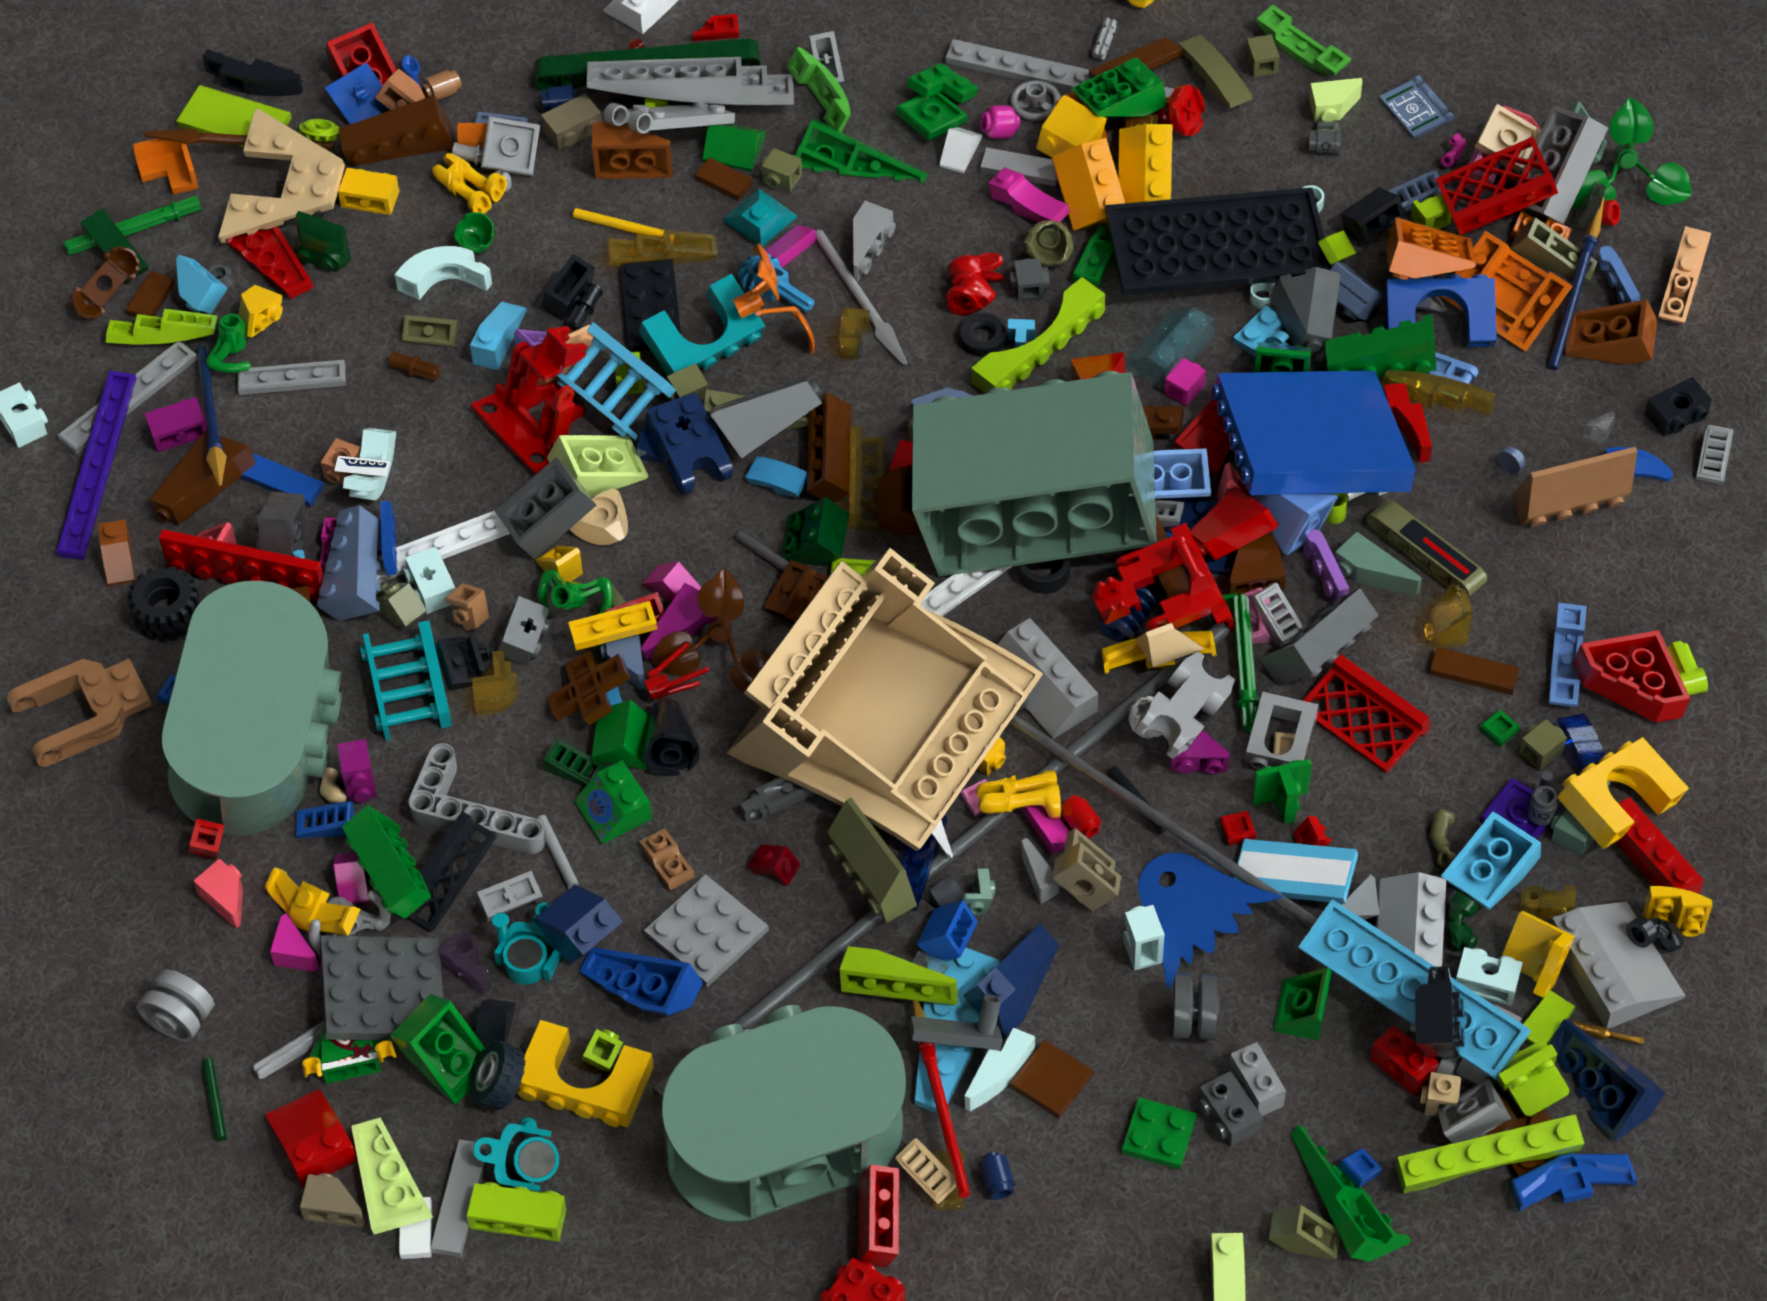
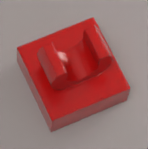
(1311, 833)

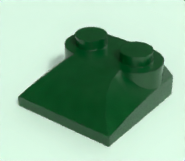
(321, 243)

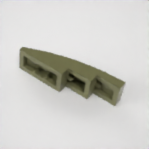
(1216, 71)

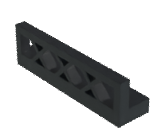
(442, 861)

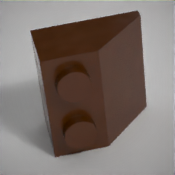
(896, 502)

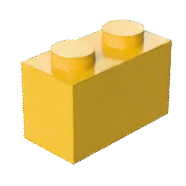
(368, 191)

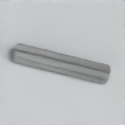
(288, 1052)

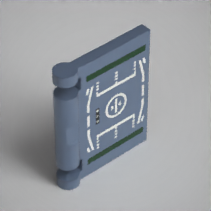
(1416, 107)

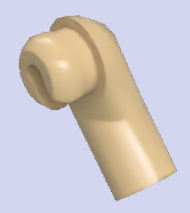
(330, 789)

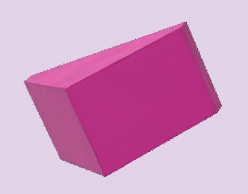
(669, 579)
(350, 878)
(291, 949)

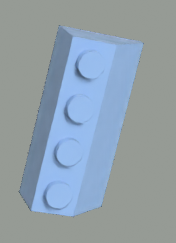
(1181, 473)

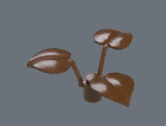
(724, 601)

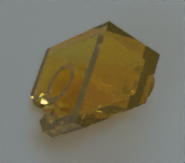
(1450, 619)

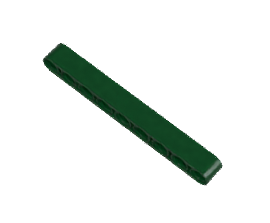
(572, 68)

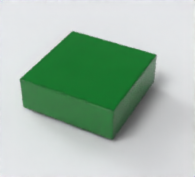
(1500, 728)

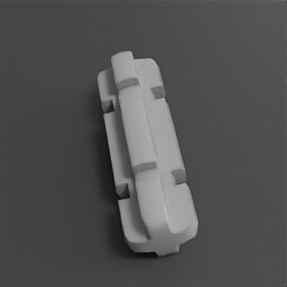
(1104, 39)

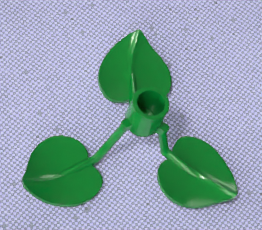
(1630, 125)

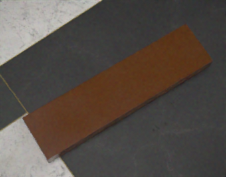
(1151, 55)

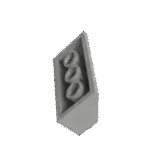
(1568, 148)
(1061, 694)
(1414, 913)

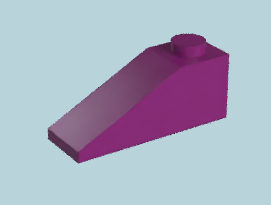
(681, 615)

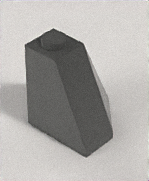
(1307, 306)

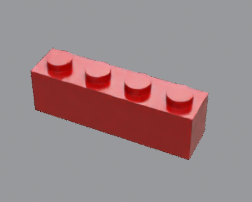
(1655, 854)

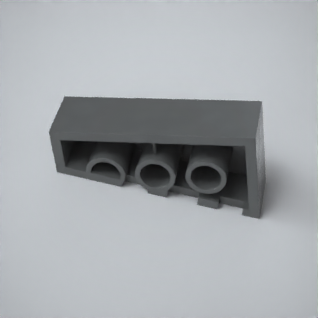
(1321, 639)

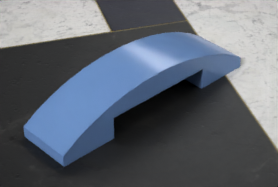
(1567, 640)

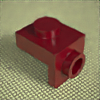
(775, 861)

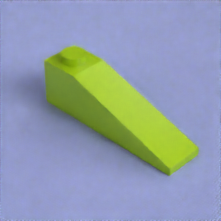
(886, 975)

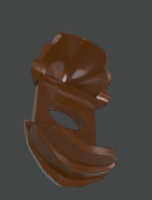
(119, 265)

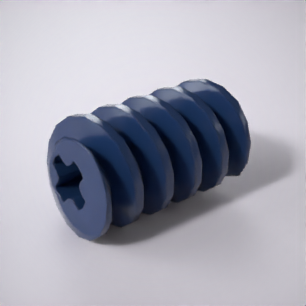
(1125, 626)

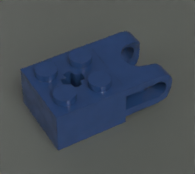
(687, 441)

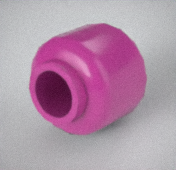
(999, 122)

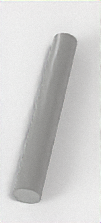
(557, 853)

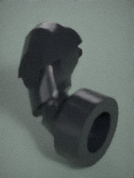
(1646, 931)

